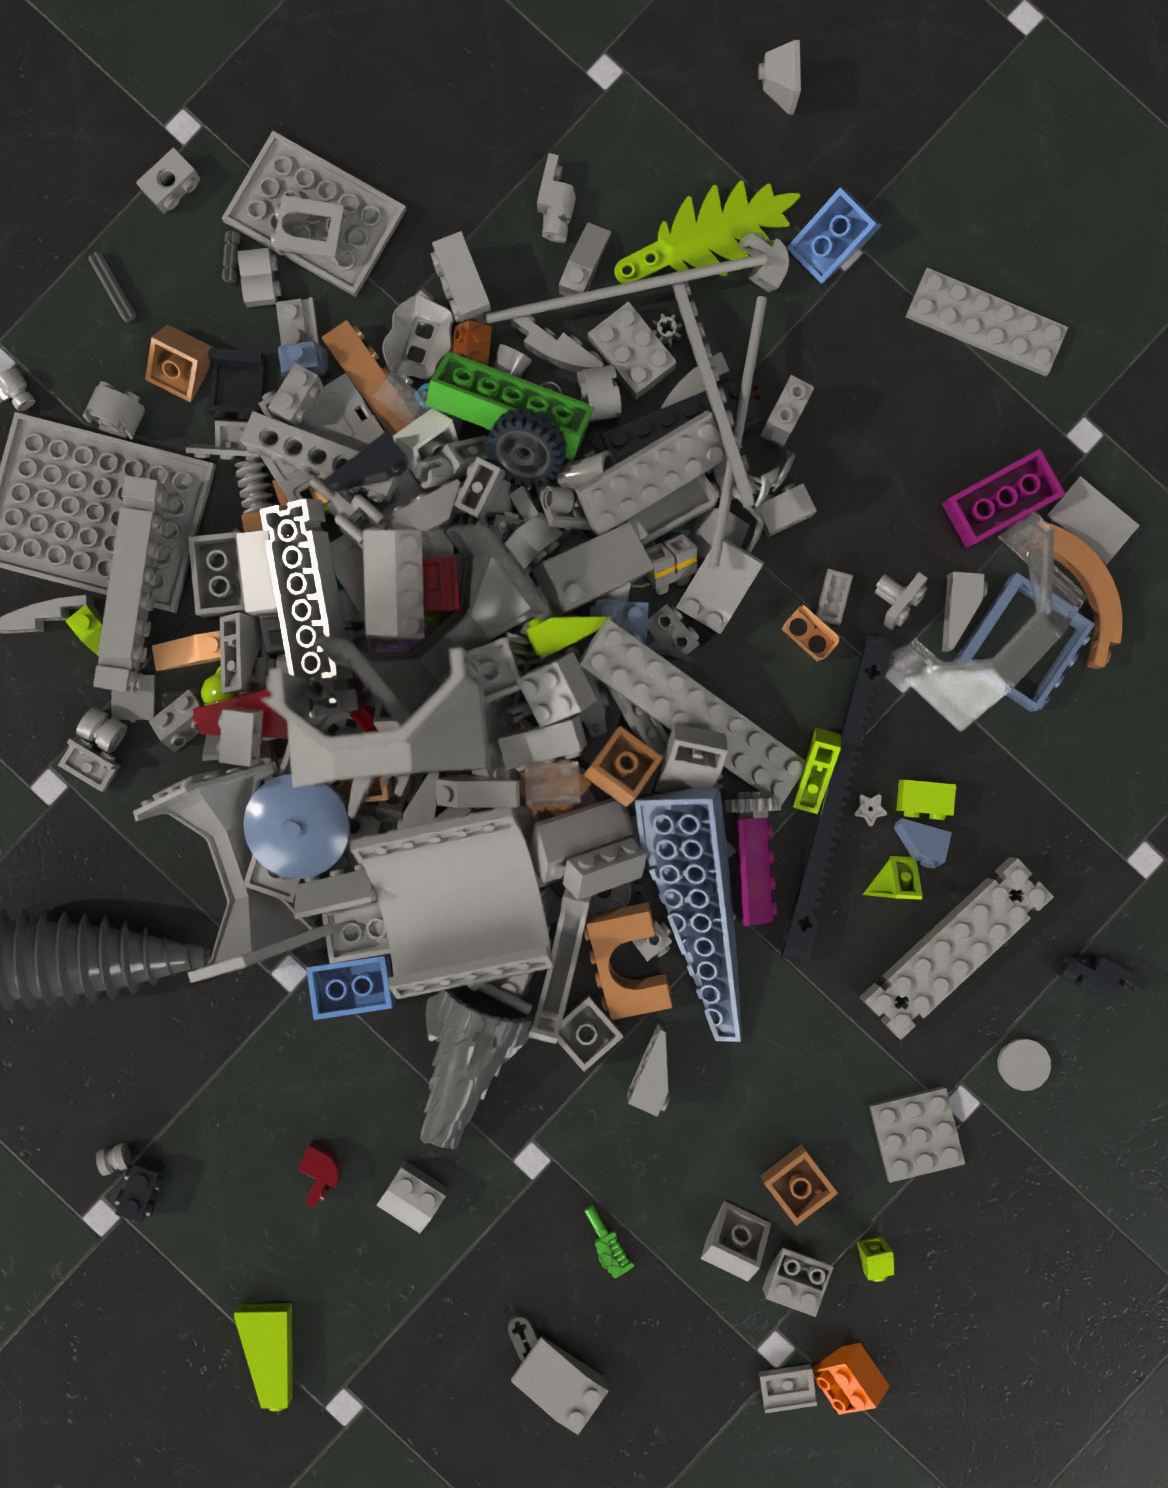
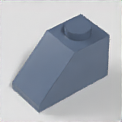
(924, 842)

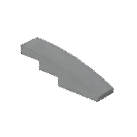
(33, 616)

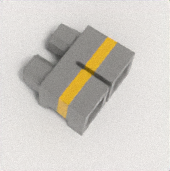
(672, 562)

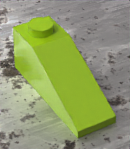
(558, 632)
(817, 770)

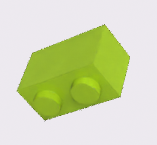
(926, 797)

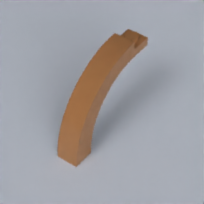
(1100, 591)

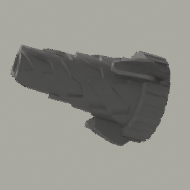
(474, 1041)

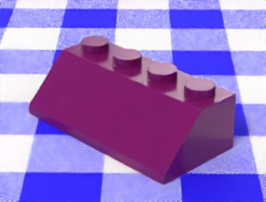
(753, 871)

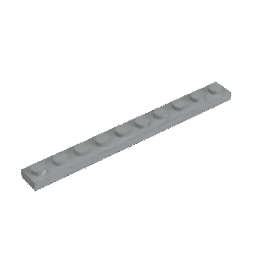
(715, 395)

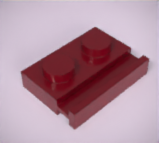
(440, 585)

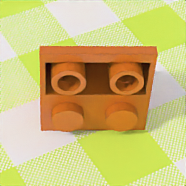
(850, 1379)

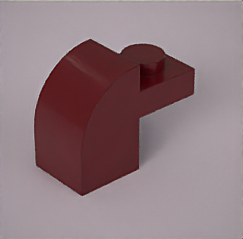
(322, 1165)

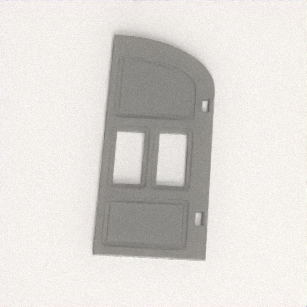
(335, 419)

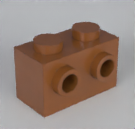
(472, 341)

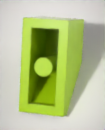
(87, 626)
(876, 1258)

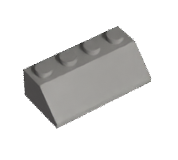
(393, 584)
(576, 834)

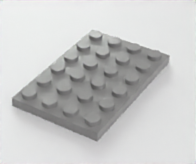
(298, 173)

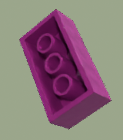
(1003, 498)

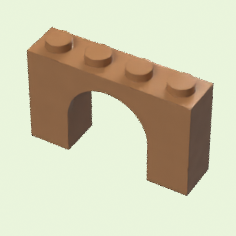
(623, 995)

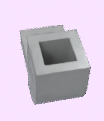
(771, 274)

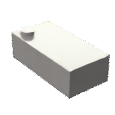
(593, 569)

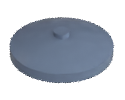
(296, 828)

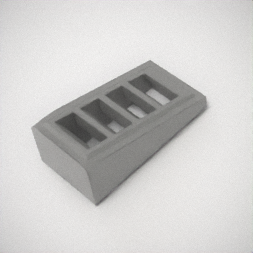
(359, 793)

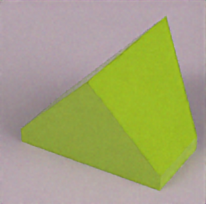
(897, 880)

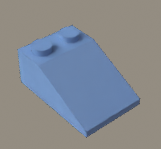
(833, 235)

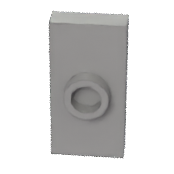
(834, 597)

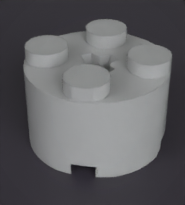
(600, 391)
(114, 411)

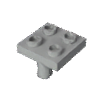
(900, 598)

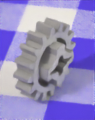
(752, 805)

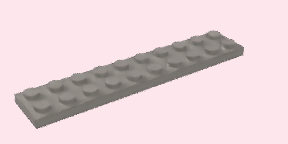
(678, 699)

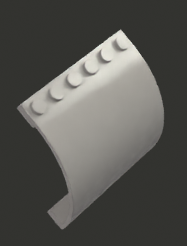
(457, 901)

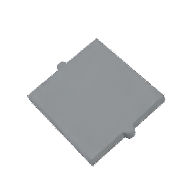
(135, 706)

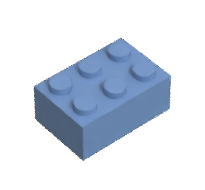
(350, 986)

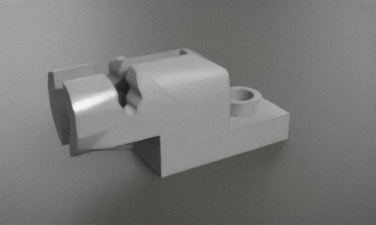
(555, 201)
(451, 462)

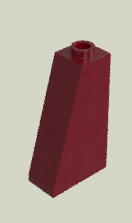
(273, 724)

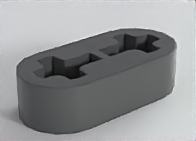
(516, 1336)

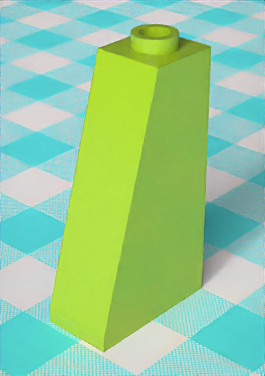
(268, 1350)

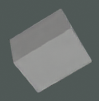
(704, 529)

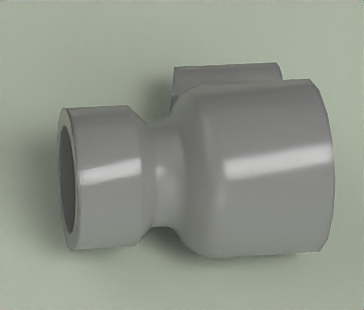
(14, 386)

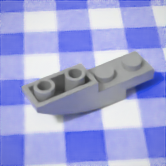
(563, 353)

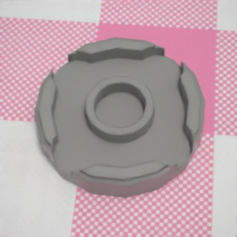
(1024, 1064)

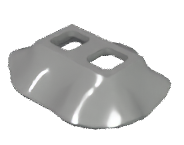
(403, 337)

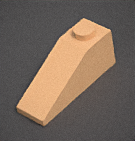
(187, 651)

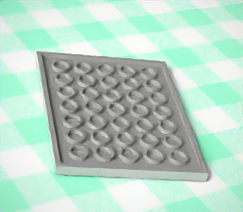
(65, 502)

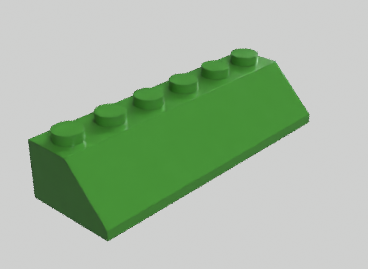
(484, 393)

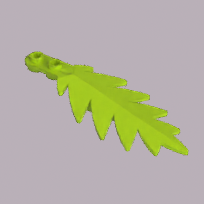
(712, 232)

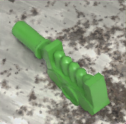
(607, 1247)

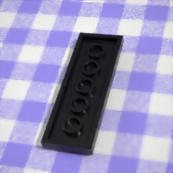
(639, 433)

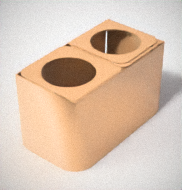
(812, 620)

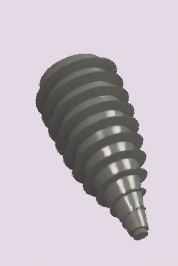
(83, 958)

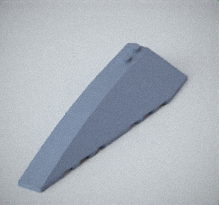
(691, 868)

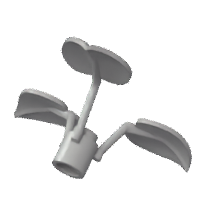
(767, 480)

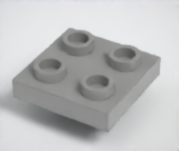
(562, 507)

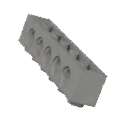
(262, 428)

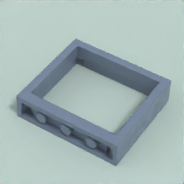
(1066, 657)

